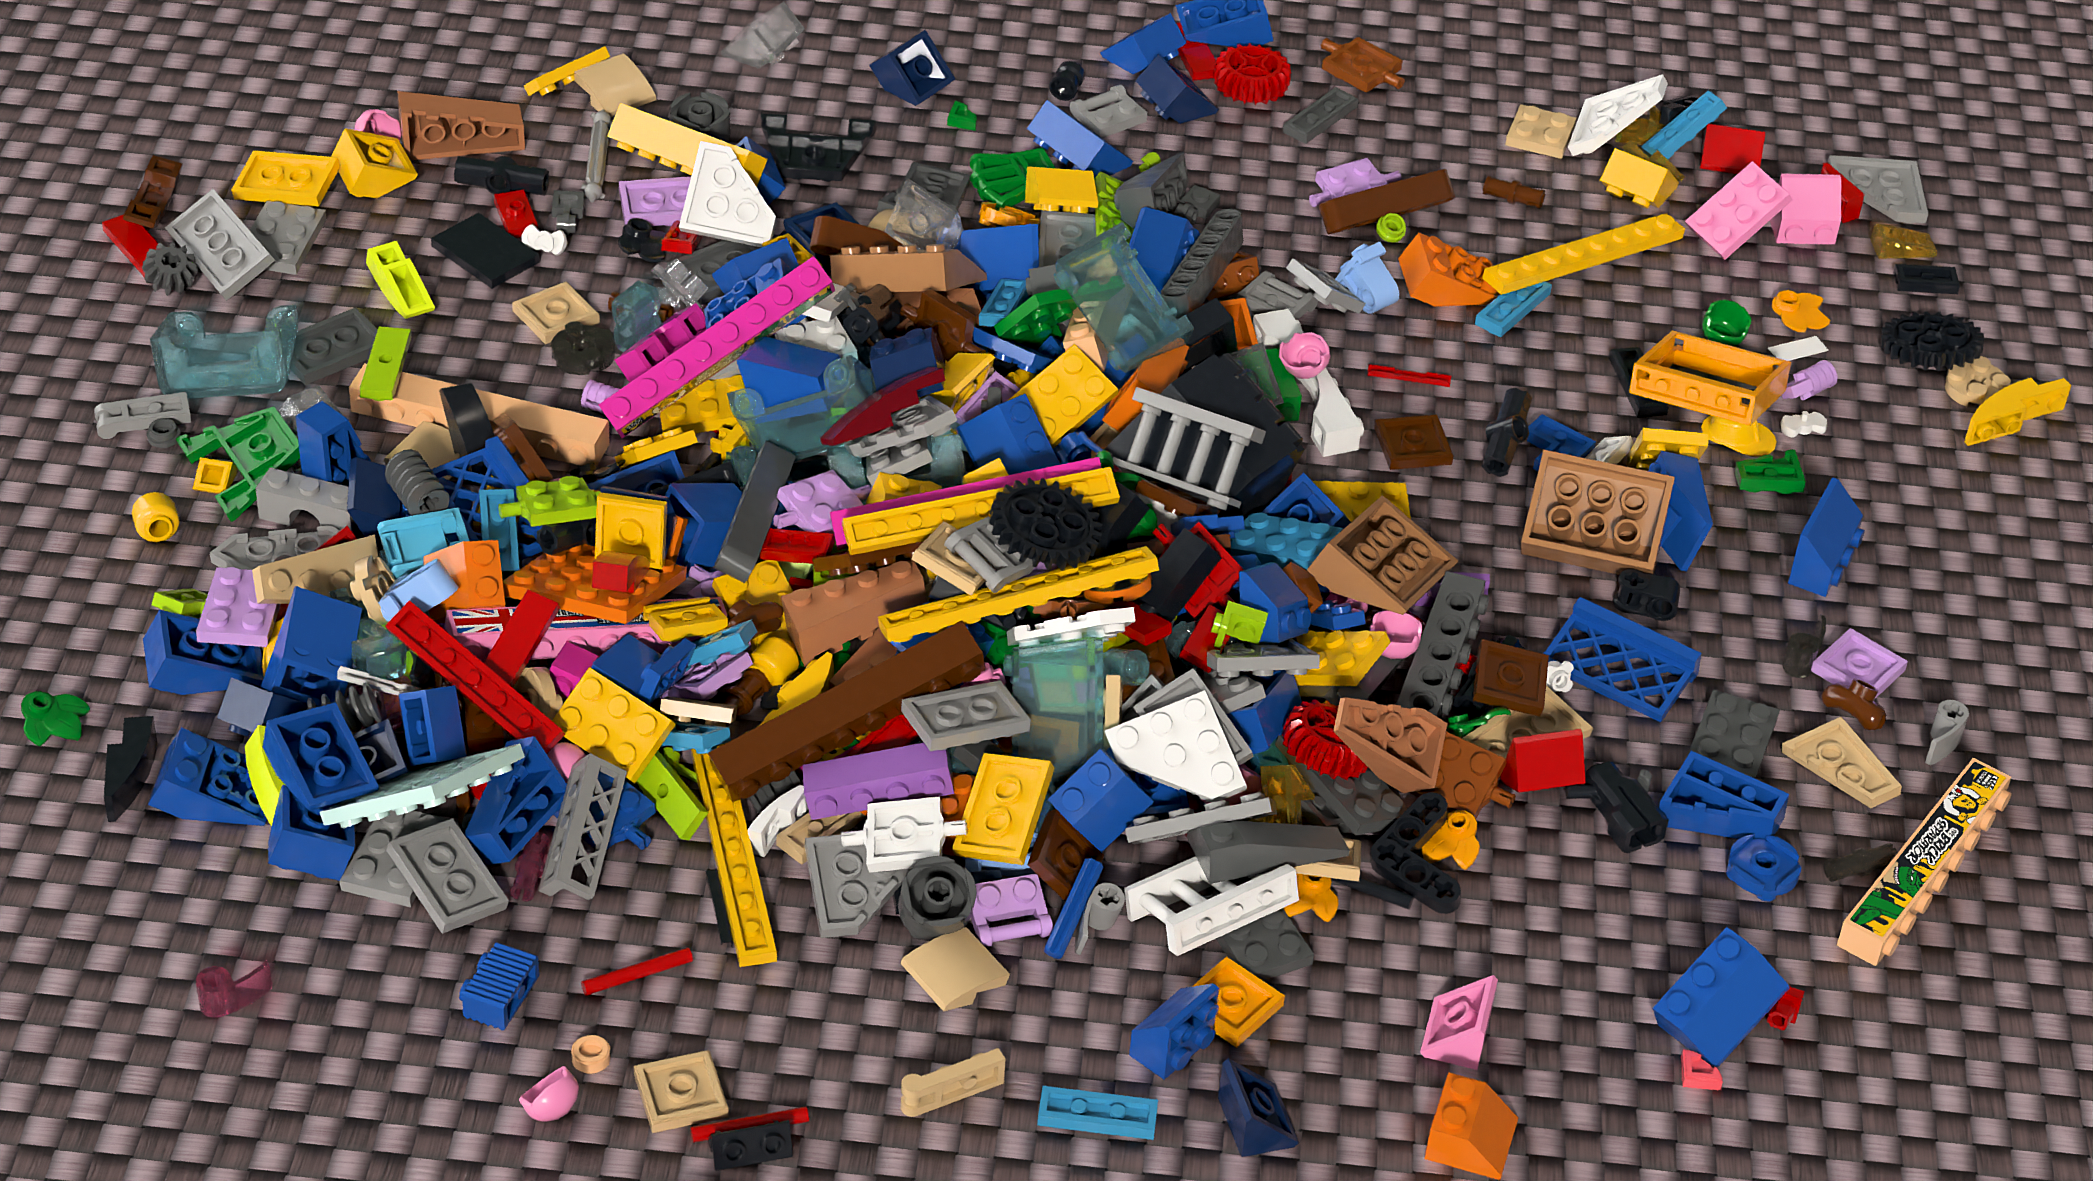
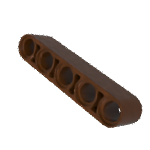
(1396, 197)
(832, 234)

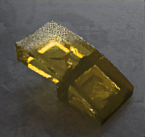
(1657, 158)

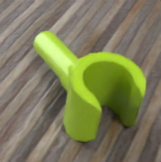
(1150, 160)
(673, 759)

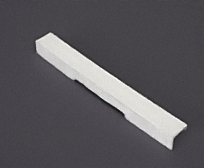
(359, 677)

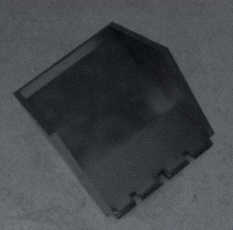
(1214, 388)

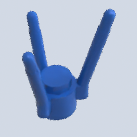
(1076, 448)

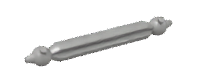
(597, 156)

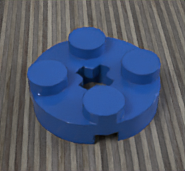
(1761, 881)

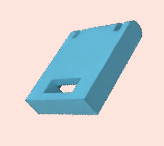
(413, 537)

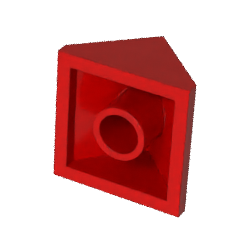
(1730, 148)
(1545, 761)

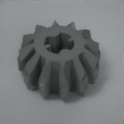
(169, 268)

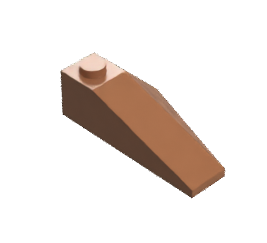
(1393, 741)

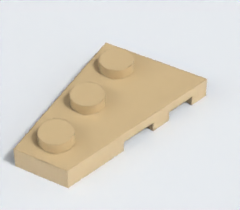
(1844, 761)

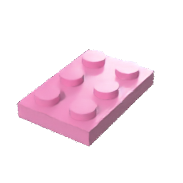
(1738, 210)

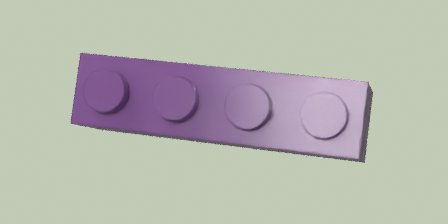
(876, 777)

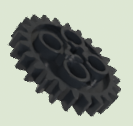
(1932, 340)
(1045, 524)

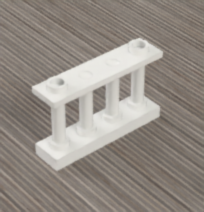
(1210, 917)

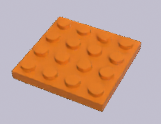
(568, 581)

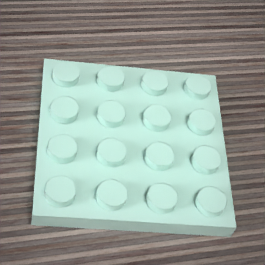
(424, 786)

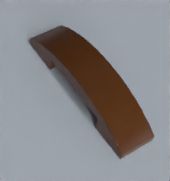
(154, 192)

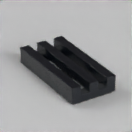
(1926, 279)

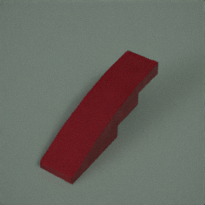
(875, 411)

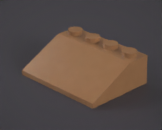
(904, 269)
(1596, 514)
(1382, 560)

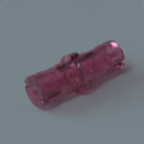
(530, 867)

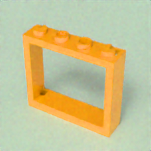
(1658, 382)

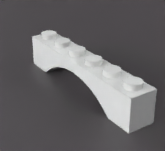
(1334, 423)

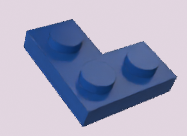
(1556, 437)
(1212, 524)

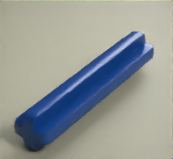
(1073, 908)

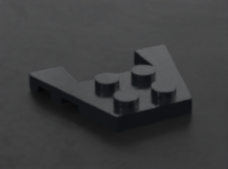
(815, 155)

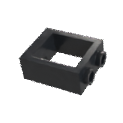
(1214, 321)

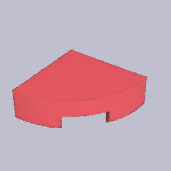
(1698, 1072)

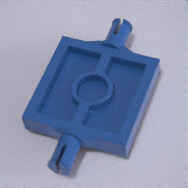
(630, 814)

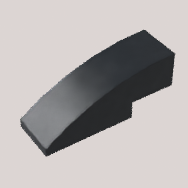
(466, 422)
(129, 765)

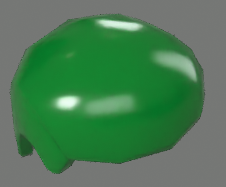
(1726, 322)

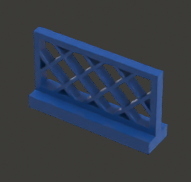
(505, 476)
(1633, 642)

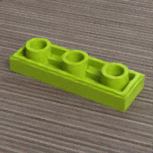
(385, 363)
(672, 797)

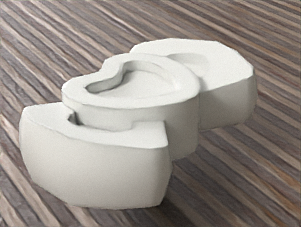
(544, 240)
(1803, 424)

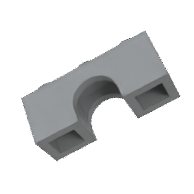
(285, 494)

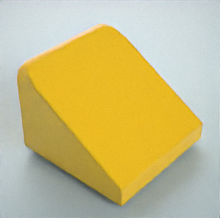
(214, 475)

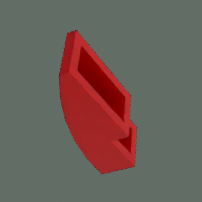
(619, 571)

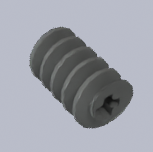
(415, 483)
(357, 708)

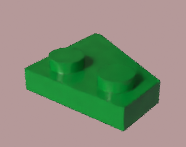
(1771, 475)

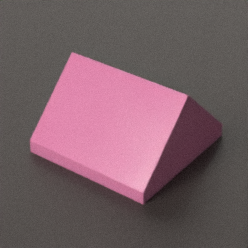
(1460, 1024)

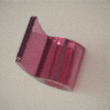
(222, 996)

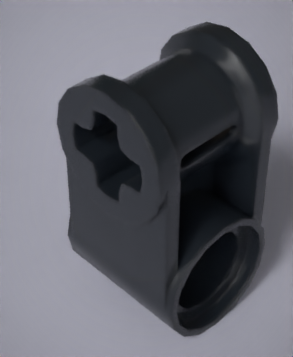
(1650, 595)

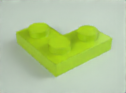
(183, 601)

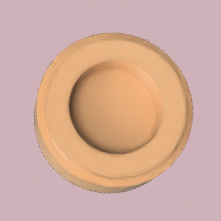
(590, 1054)

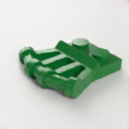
(1005, 173)

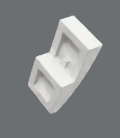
(776, 818)

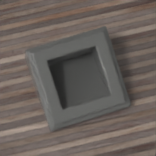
(972, 754)

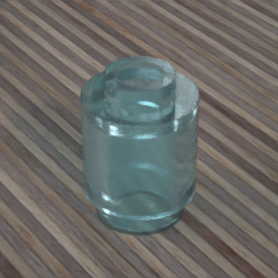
(1129, 664)

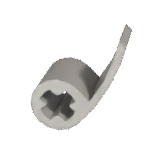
(1946, 730)
(1099, 912)

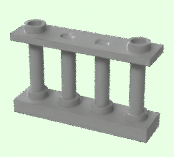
(1210, 425)

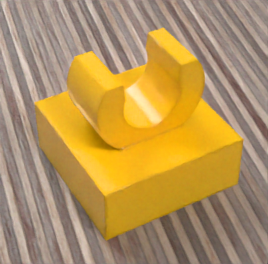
(728, 440)

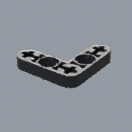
(1405, 855)

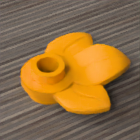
(1800, 310)
(1453, 840)
(1314, 894)

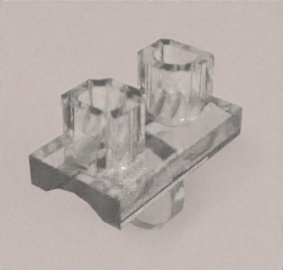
(672, 278)

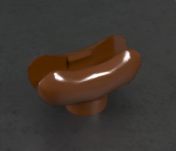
(763, 615)
(1857, 701)

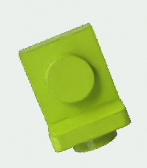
(1239, 622)

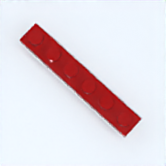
(472, 677)

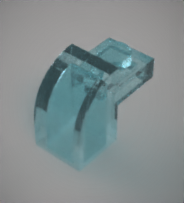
(378, 652)

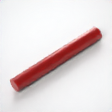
(637, 971)
(795, 1116)

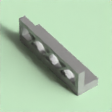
(570, 827)

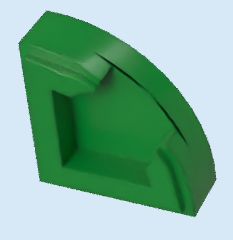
(961, 117)

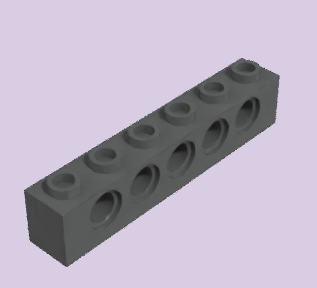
(1445, 644)

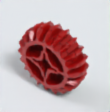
(1252, 74)
(1311, 739)

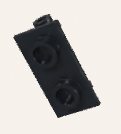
(751, 1145)

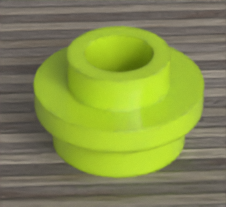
(1393, 222)

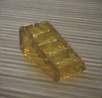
(1901, 243)

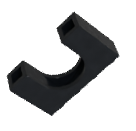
(1180, 567)

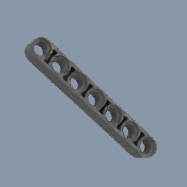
(1204, 262)
(754, 512)

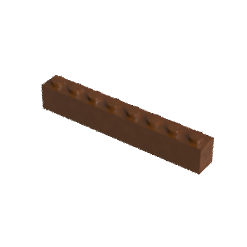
(845, 712)

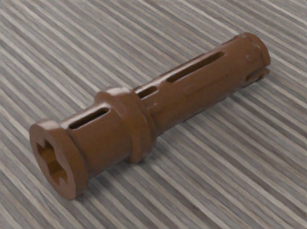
(746, 692)

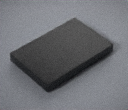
(485, 250)

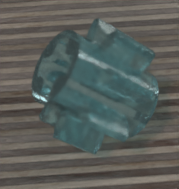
(742, 461)

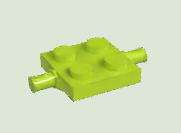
(553, 502)

